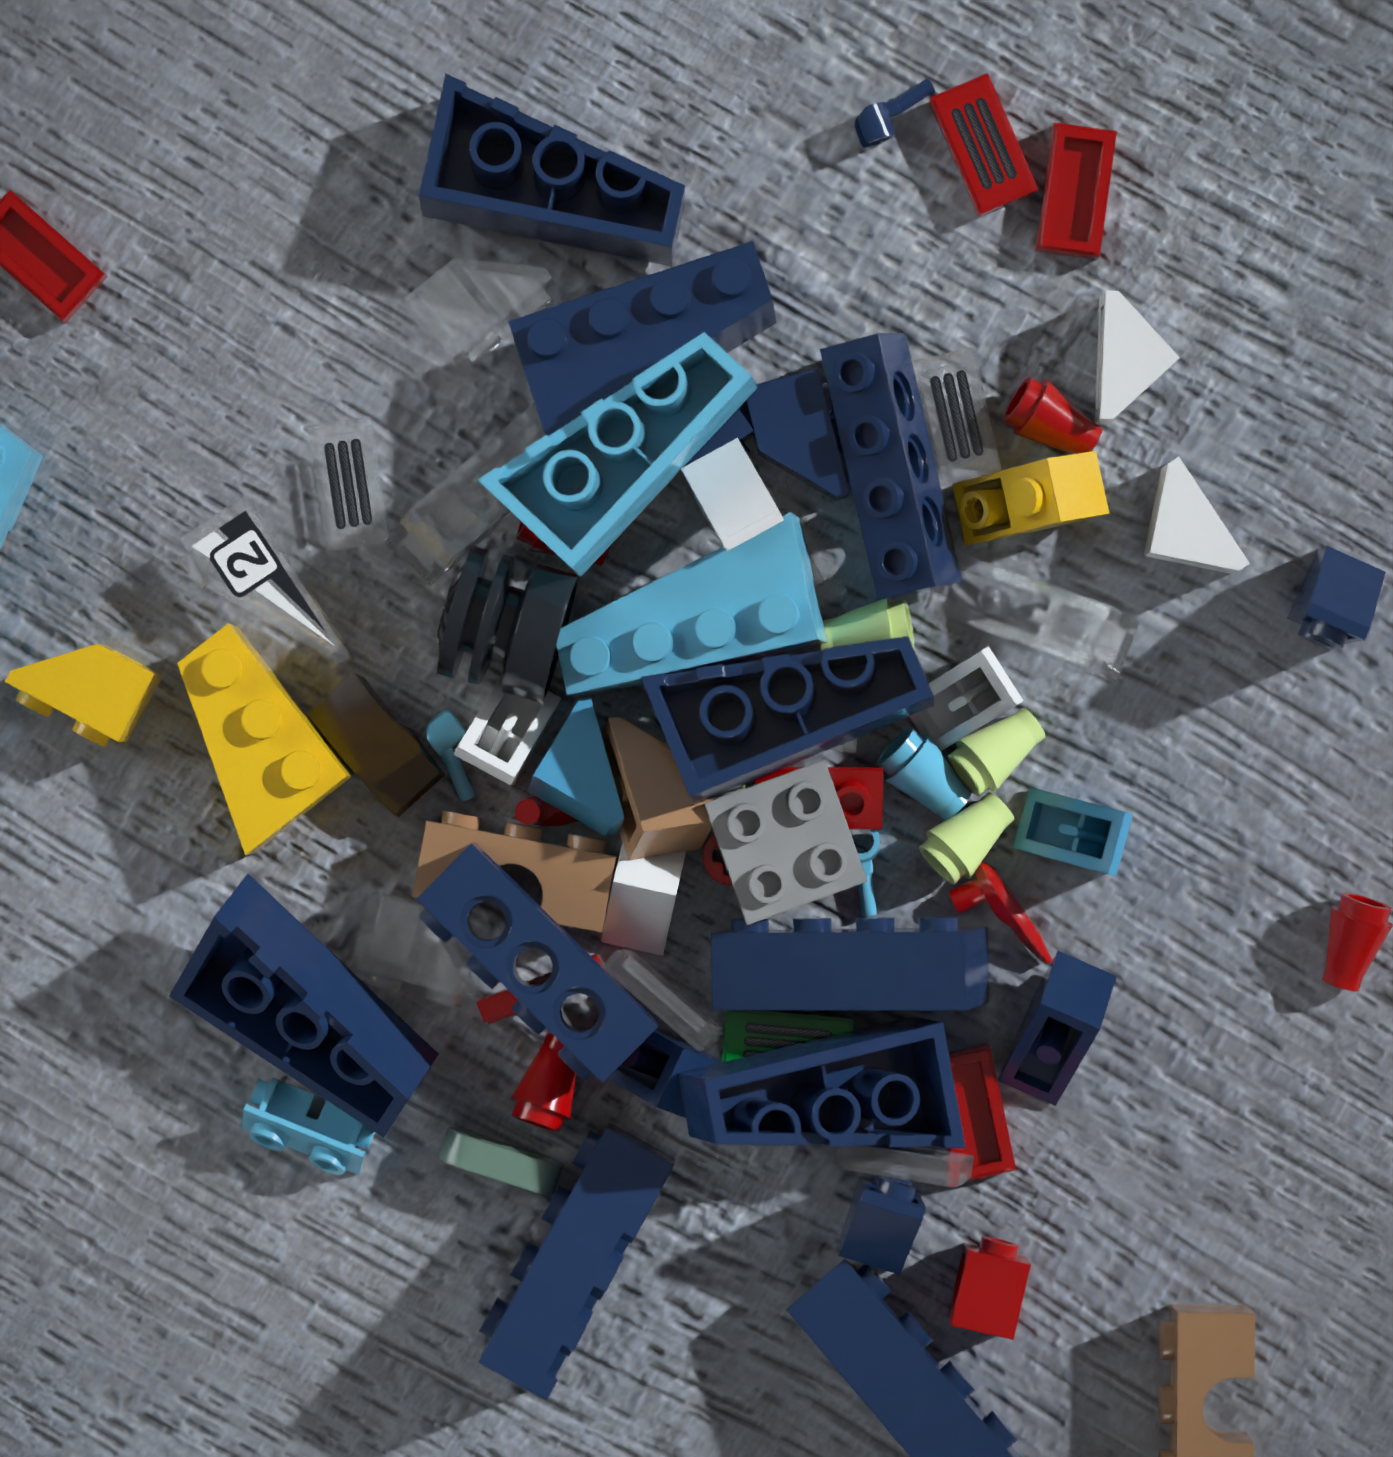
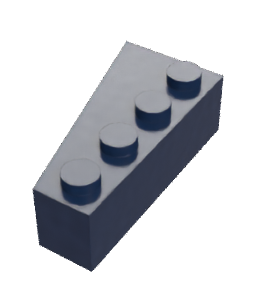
(543, 183)
(609, 337)
(779, 710)
(850, 968)
(302, 1009)
(841, 1090)
(575, 1258)
(894, 1371)

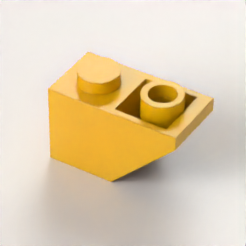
(1030, 498)
(91, 685)

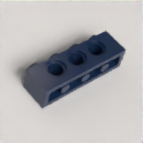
(890, 465)
(621, 1019)

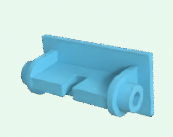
(284, 1123)

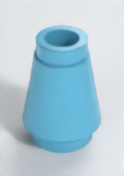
(923, 773)

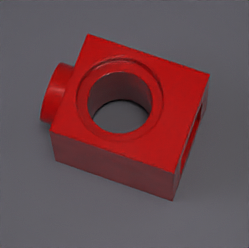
(989, 1288)

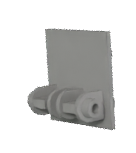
(785, 842)

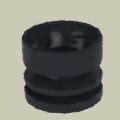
(505, 623)

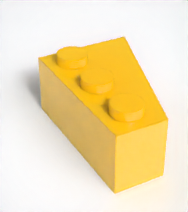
(258, 738)

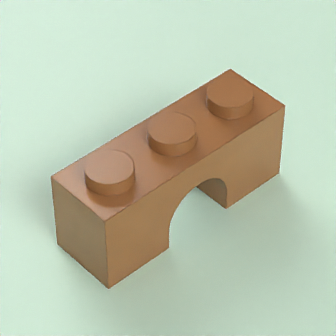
(572, 877)
(1203, 1349)

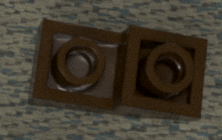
(376, 745)

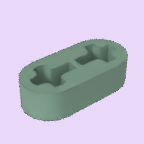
(500, 1161)

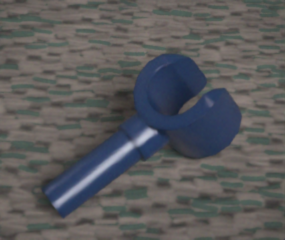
(874, 122)

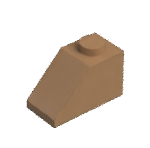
(652, 794)

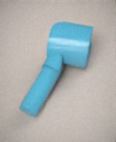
(443, 734)
(866, 889)

